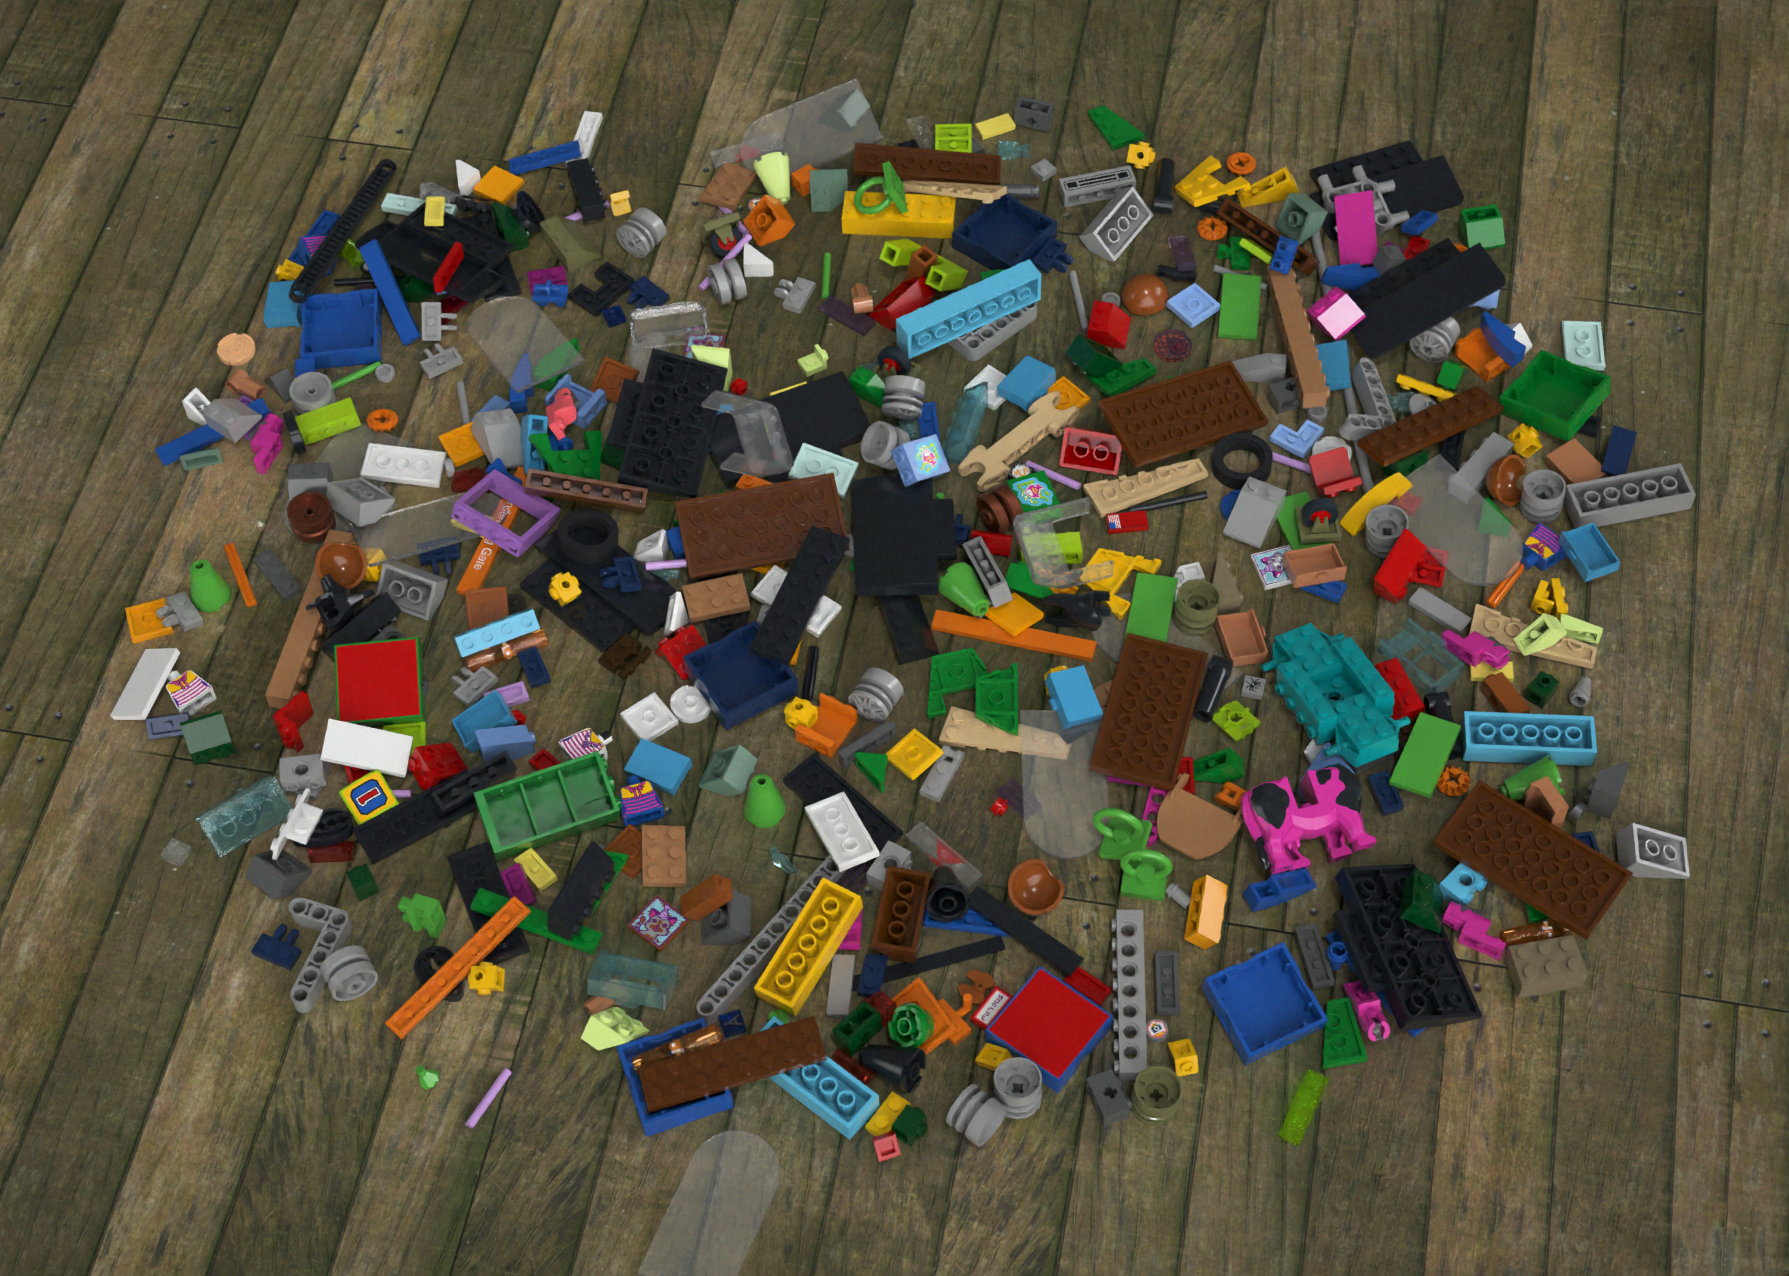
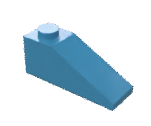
(532, 425)

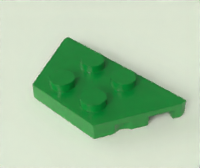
(998, 699)

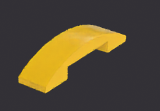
(1381, 494)

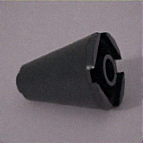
(946, 896)
(895, 1064)

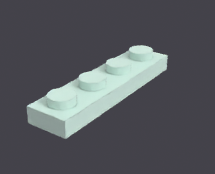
(406, 205)

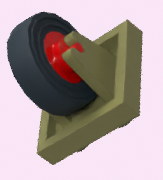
(722, 234)
(895, 362)
(1318, 521)

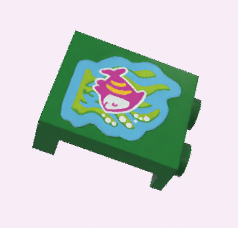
(1033, 491)

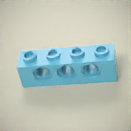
(496, 632)
(1453, 889)

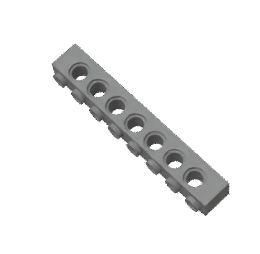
(1129, 922)

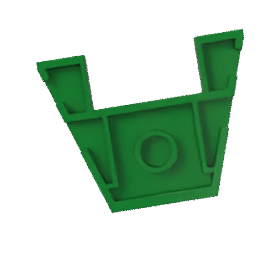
(577, 463)
(951, 674)

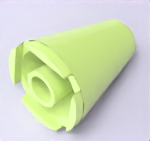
(774, 175)

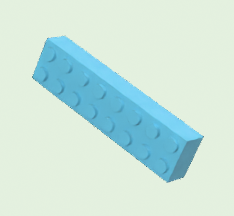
(968, 309)

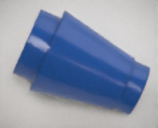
(1337, 955)

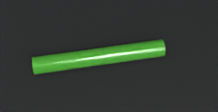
(826, 275)
(355, 375)

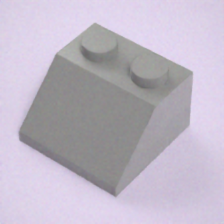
(230, 418)

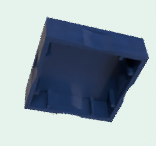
(1003, 233)
(737, 681)

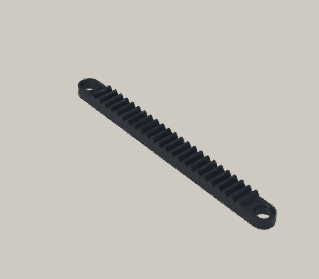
(342, 230)

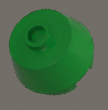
(911, 1025)

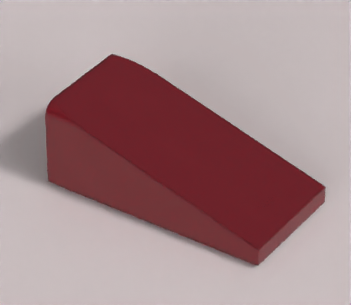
(451, 305)

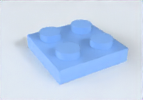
(1193, 305)

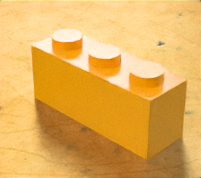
(1206, 912)

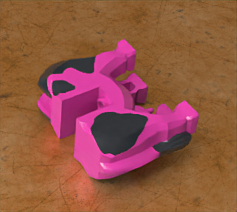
(1330, 811)

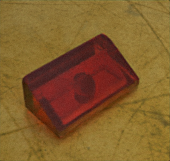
(335, 853)
(853, 1066)

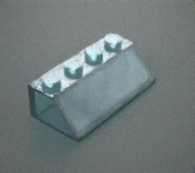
(966, 423)
(244, 815)

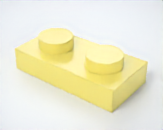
(536, 869)

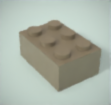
(1545, 966)

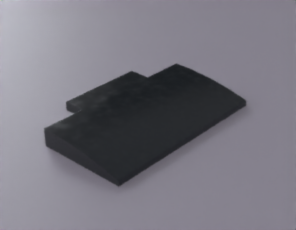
(815, 413)
(665, 424)
(899, 536)
(1398, 956)

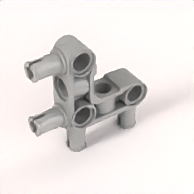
(1364, 184)

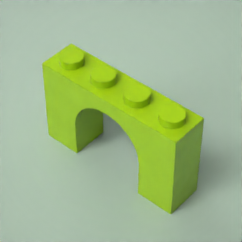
(942, 276)

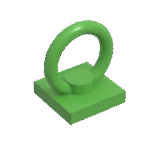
(892, 187)
(1121, 833)
(1146, 877)

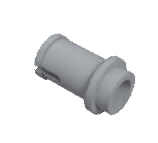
(1178, 895)

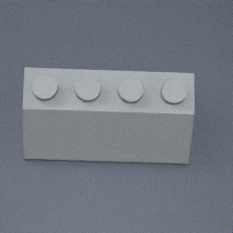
(1116, 225)

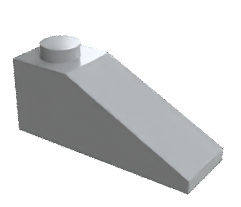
(1262, 368)

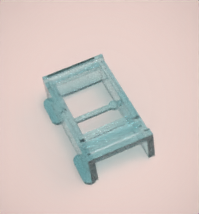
(1432, 644)
(627, 992)

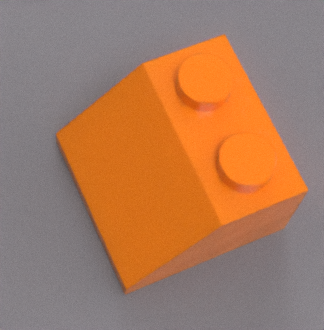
(768, 221)

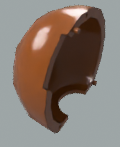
(1144, 294)
(1503, 477)
(343, 562)
(1034, 888)

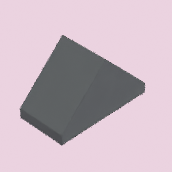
(280, 383)

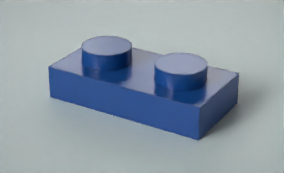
(1419, 222)
(1331, 590)

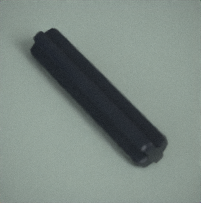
(810, 673)

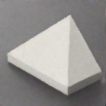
(676, 614)

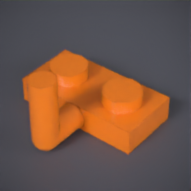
(956, 1016)

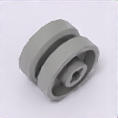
(727, 281)
(311, 392)
(879, 441)
(349, 973)

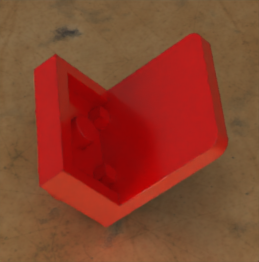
(1333, 472)
(674, 649)
(291, 718)
(435, 763)

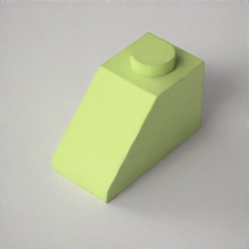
(1540, 634)

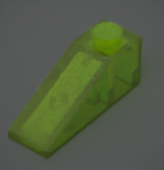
(1304, 1107)

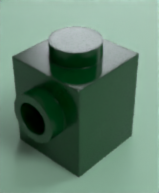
(1541, 689)
(362, 882)
(910, 1125)

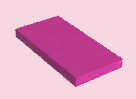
(1356, 228)

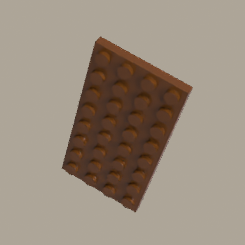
(1182, 413)
(756, 524)
(1149, 712)
(1533, 859)

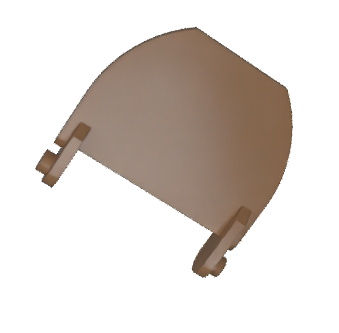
(1194, 824)

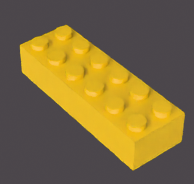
(926, 216)
(808, 947)

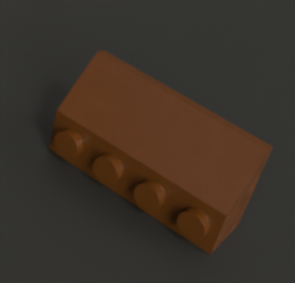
(901, 913)

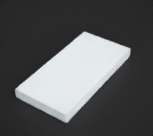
(403, 465)
(768, 588)
(145, 684)
(366, 748)
(842, 831)

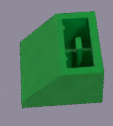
(1482, 225)

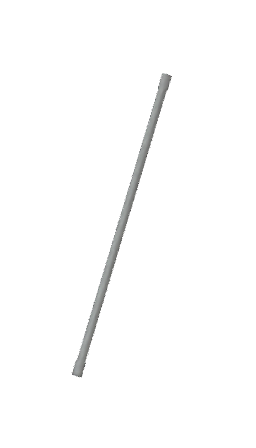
(1367, 483)

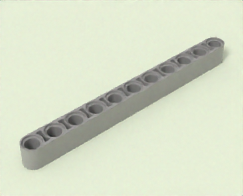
(759, 956)

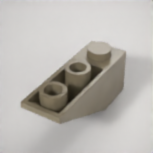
(1226, 584)

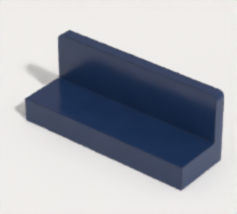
(1618, 451)

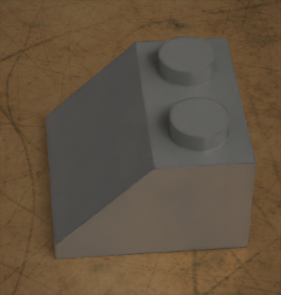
(308, 477)
(1605, 790)
(277, 876)
(728, 923)

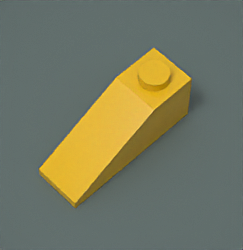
(1269, 189)

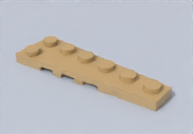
(982, 192)
(1126, 491)
(1504, 630)
(965, 730)

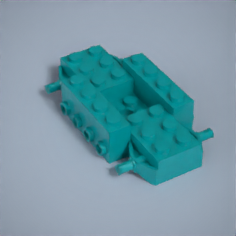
(1322, 666)

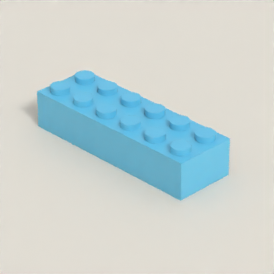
(1528, 738)
(829, 1092)

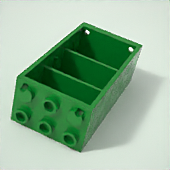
(548, 805)

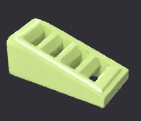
(1580, 629)

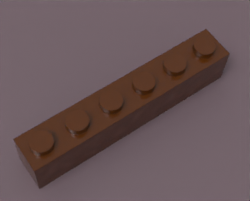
(1264, 234)
(585, 490)

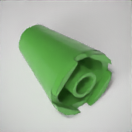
(208, 587)
(964, 589)
(1519, 783)
(763, 802)

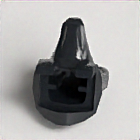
(337, 602)
(1079, 609)

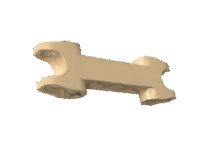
(995, 460)

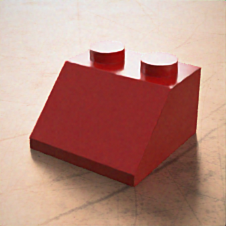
(1108, 325)

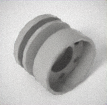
(641, 232)
(1436, 342)
(903, 397)
(1542, 496)
(1383, 529)
(876, 695)
(1018, 1087)
(976, 1115)

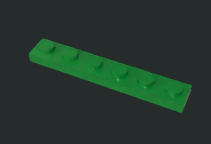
(536, 922)

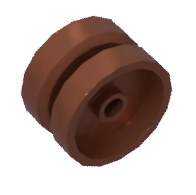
(998, 508)
(311, 516)

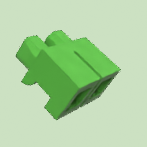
(423, 913)

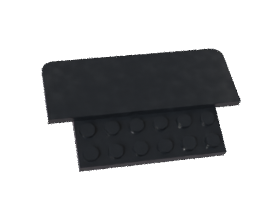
(1418, 183)
(423, 248)
(1422, 295)
(599, 612)

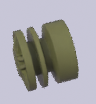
(1196, 606)
(1156, 1083)

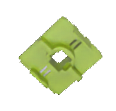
(1236, 730)

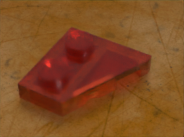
(465, 480)
(882, 1004)

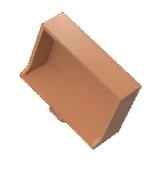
(1574, 463)
(1314, 565)
(1242, 638)
(1546, 801)

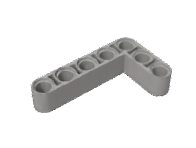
(978, 344)
(1373, 401)
(321, 950)

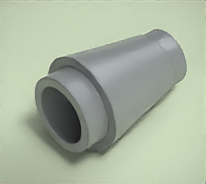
(1581, 692)

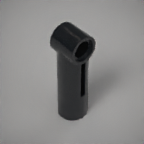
(1164, 186)
(1212, 689)
(1439, 706)

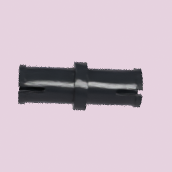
(1171, 272)

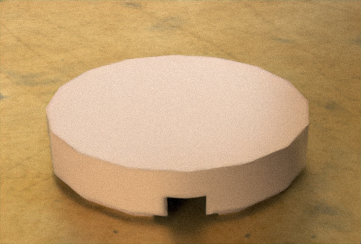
(236, 349)

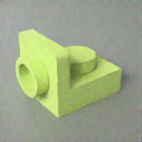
(814, 362)

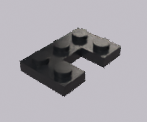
(615, 285)

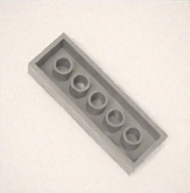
(1629, 496)

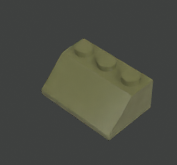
(568, 242)

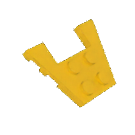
(1203, 188)
(1122, 568)

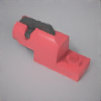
(562, 411)

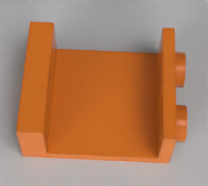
(1479, 355)
(831, 728)

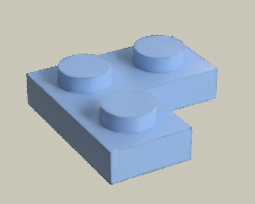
(1297, 442)

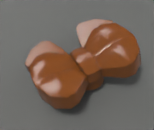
(982, 982)

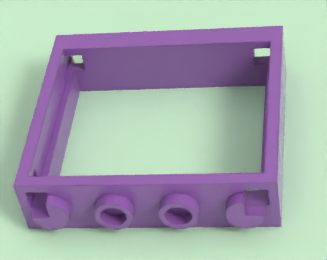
(514, 493)

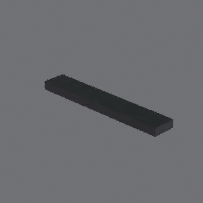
(1024, 931)

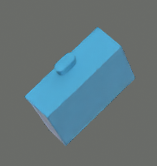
(279, 308)
(1335, 364)
(1027, 382)
(1589, 552)
(1073, 697)
(487, 713)
(659, 766)

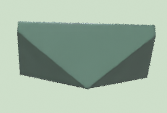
(201, 458)

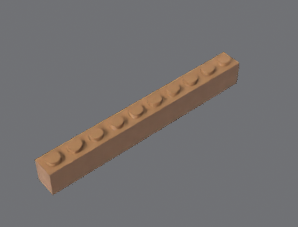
(1297, 338)
(302, 640)

